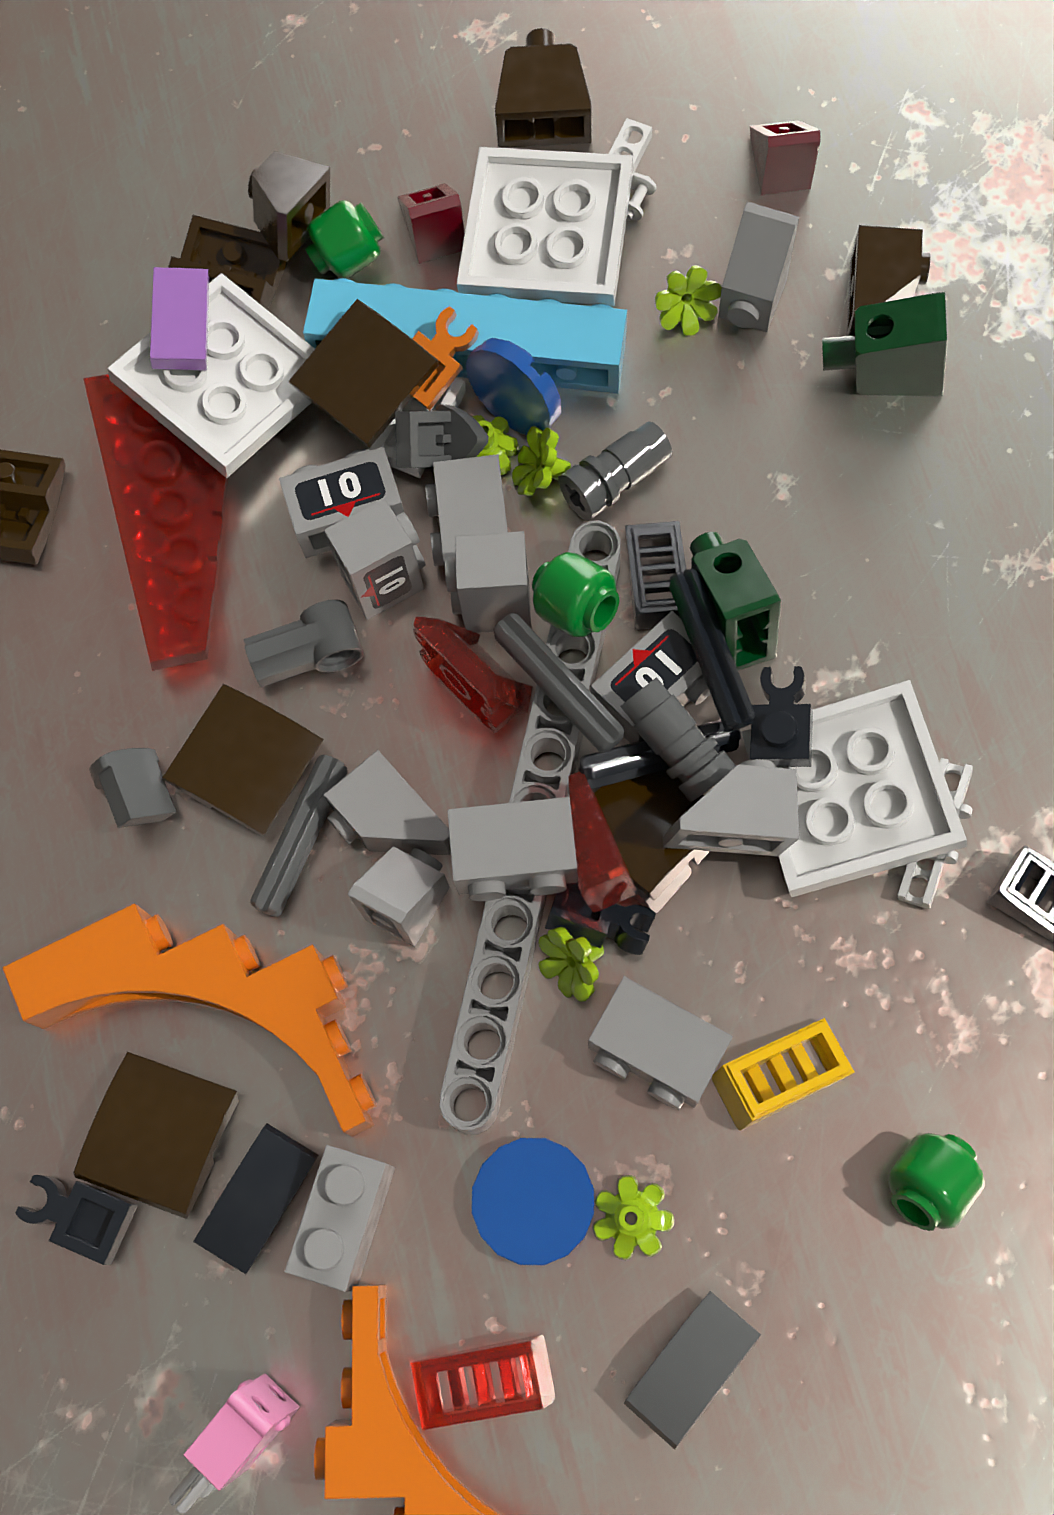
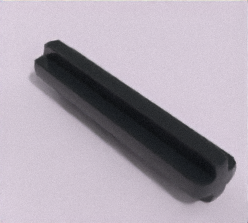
(711, 650)
(639, 759)

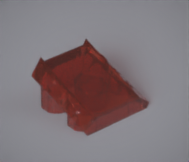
(471, 672)

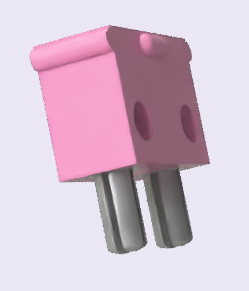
(234, 1438)

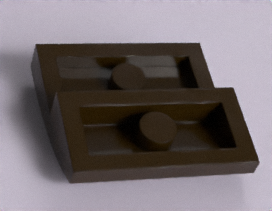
(235, 253)
(364, 372)
(27, 503)
(243, 759)
(639, 817)
(156, 1135)

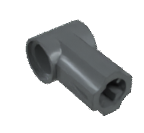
(319, 641)

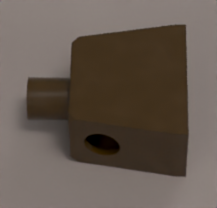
(542, 95)

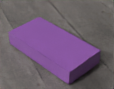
(179, 319)

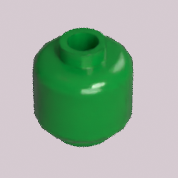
(343, 239)
(575, 595)
(935, 1181)

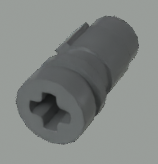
(619, 467)
(677, 740)

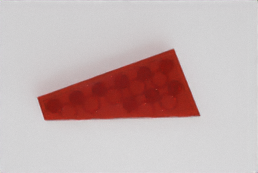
(168, 523)

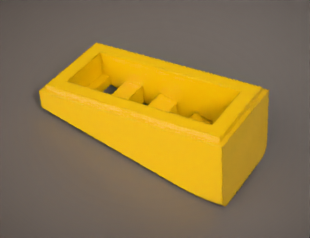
(740, 1100)

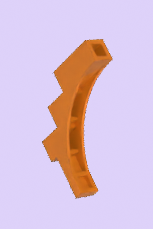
(128, 961)
(381, 1446)

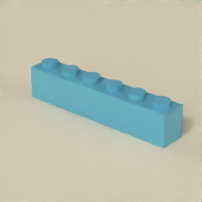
(571, 342)

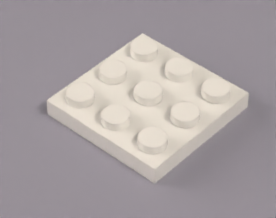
(546, 225)
(240, 396)
(869, 793)

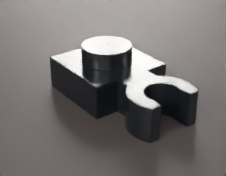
(782, 727)
(615, 922)
(86, 1220)

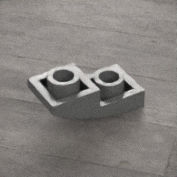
(692, 1369)

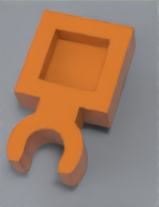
(443, 348)

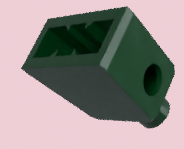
(895, 347)
(740, 597)

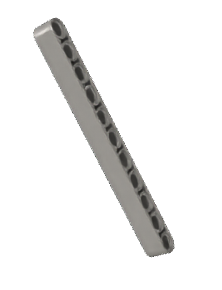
(515, 956)

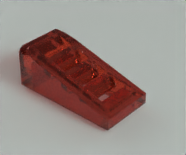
(600, 866)
(536, 1376)

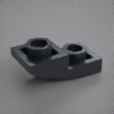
(255, 1198)

